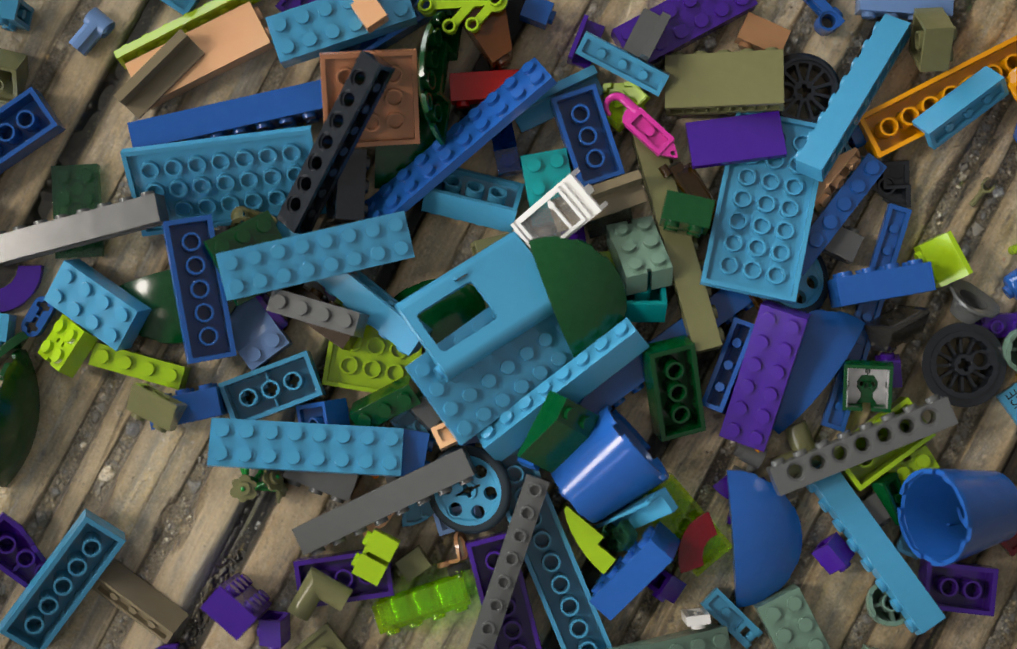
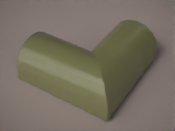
(799, 438)
(318, 587)

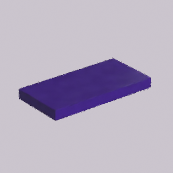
(735, 139)

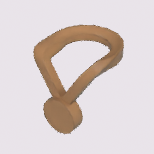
(449, 562)

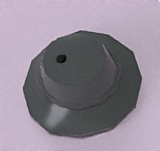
(971, 303)

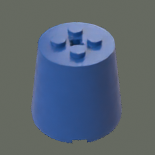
(608, 468)
(956, 513)

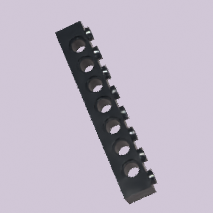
(335, 143)

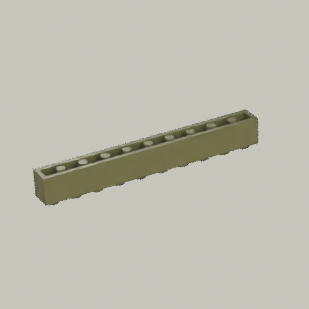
(692, 297)

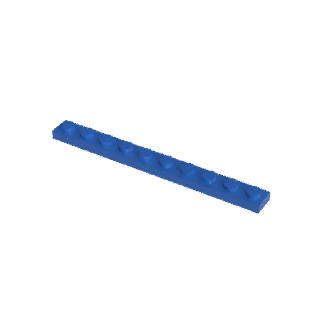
(884, 253)

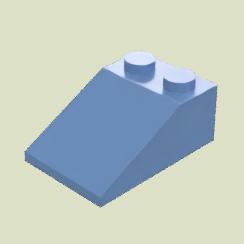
(256, 334)

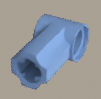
(95, 26)

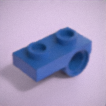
(825, 10)

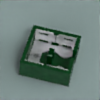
(868, 371)

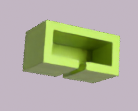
(376, 556)

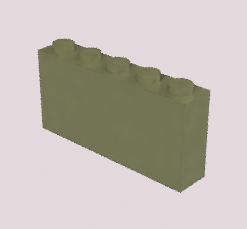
(724, 82)

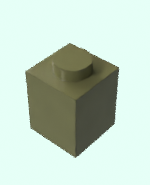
(412, 563)

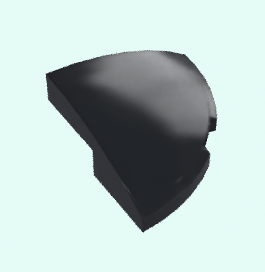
(895, 183)

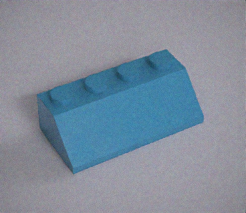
(476, 199)

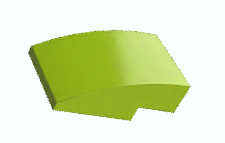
(588, 539)

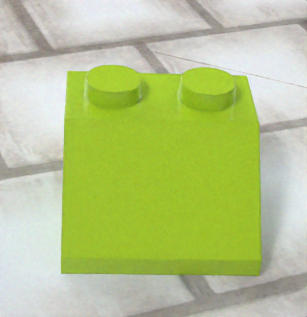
(946, 258)

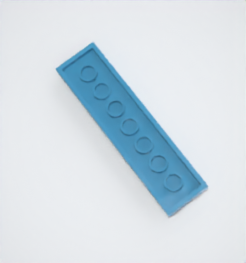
(315, 255)
(305, 447)

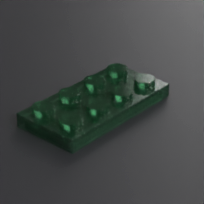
(75, 189)

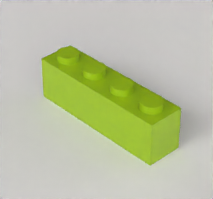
(140, 366)

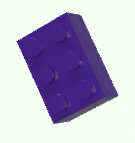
(961, 586)

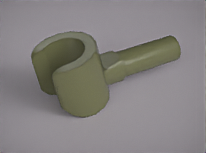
(982, 192)

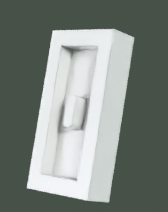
(696, 617)

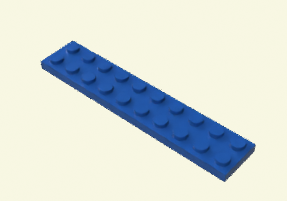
(462, 140)

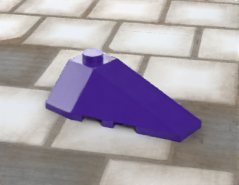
(18, 552)

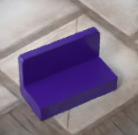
(586, 25)

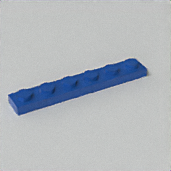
(841, 207)

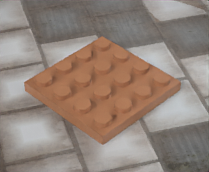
(397, 112)

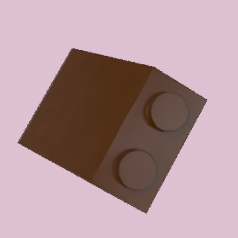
(492, 39)

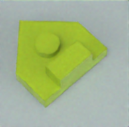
(616, 108)

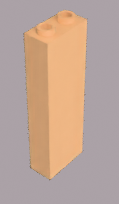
(225, 44)

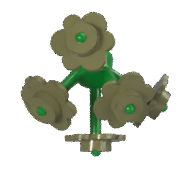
(246, 485)

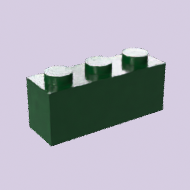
(386, 402)

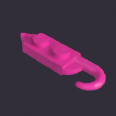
(643, 126)

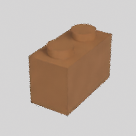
(760, 34)

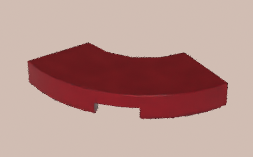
(693, 542)

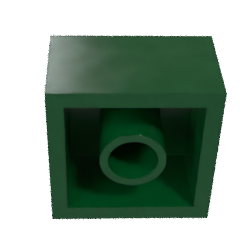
(686, 213)

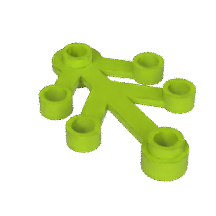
(466, 7)

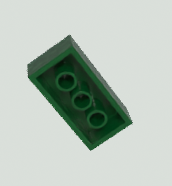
(673, 388)

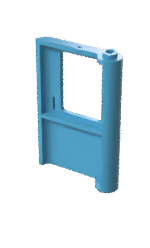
(509, 285)

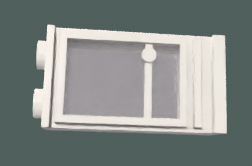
(559, 211)

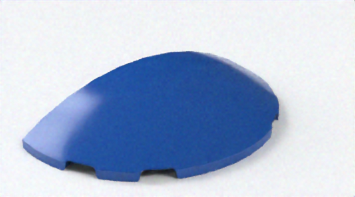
(821, 355)
(763, 537)

